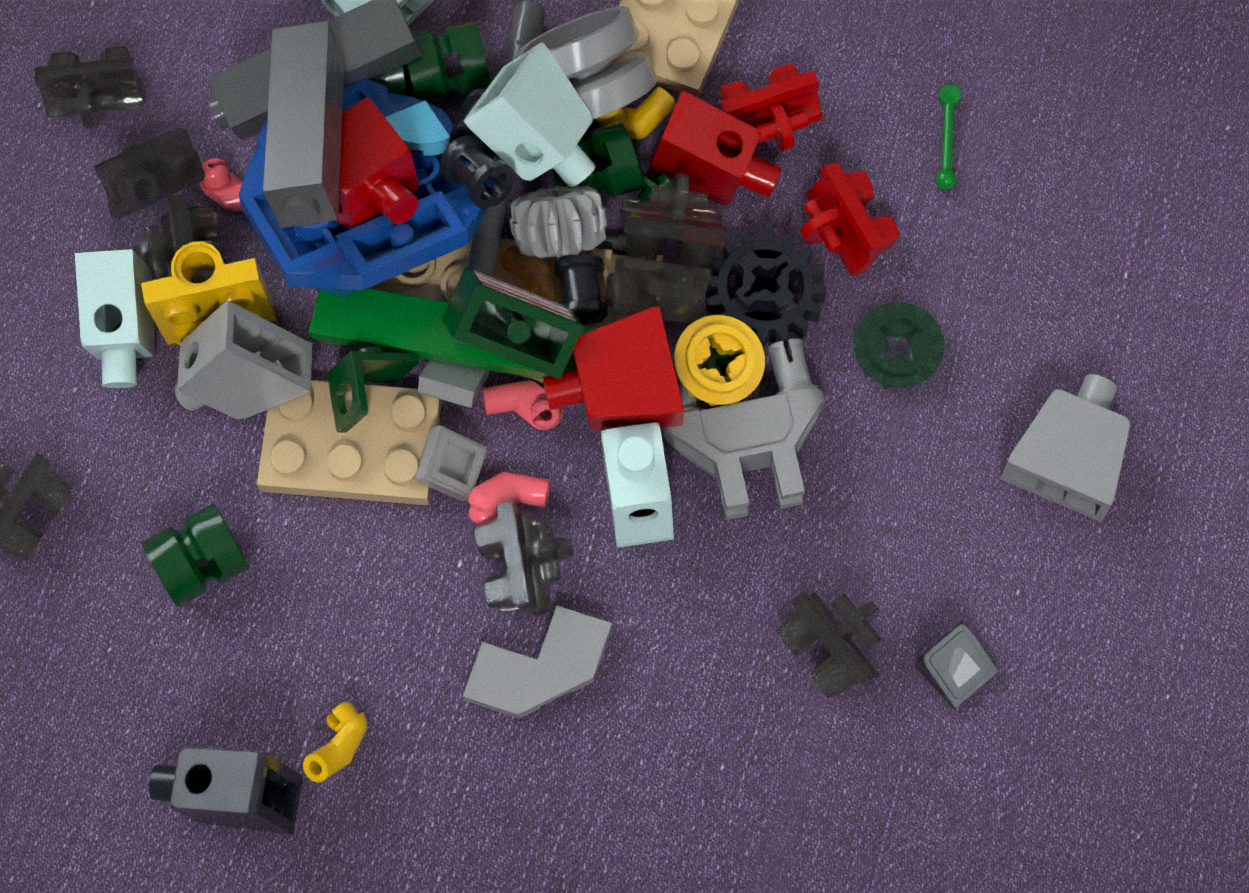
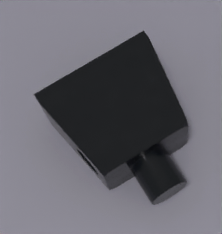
(230, 789)

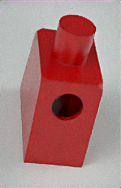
(713, 152)
(374, 169)
(621, 375)

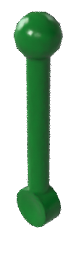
(949, 99)

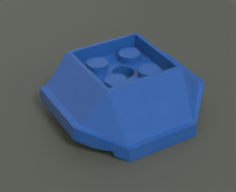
(357, 258)

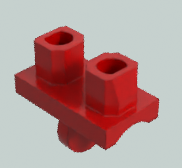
(776, 109)
(842, 222)

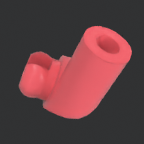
(221, 184)
(525, 399)
(506, 488)

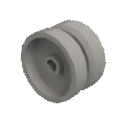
(597, 59)

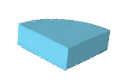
(420, 129)

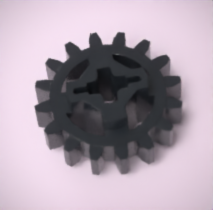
(767, 266)

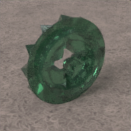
(899, 322)

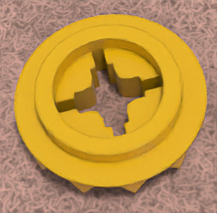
(728, 337)

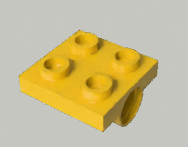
(183, 305)

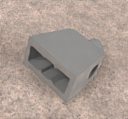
(241, 364)
(1073, 449)

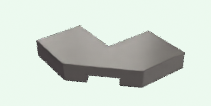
(523, 684)

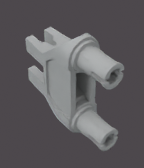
(753, 433)

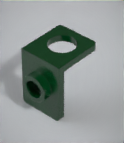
(362, 366)

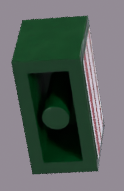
(512, 323)

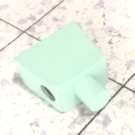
(534, 118)
(112, 296)
(637, 481)

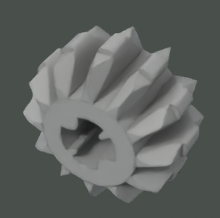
(558, 221)

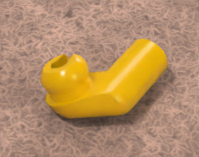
(643, 119)
(341, 749)

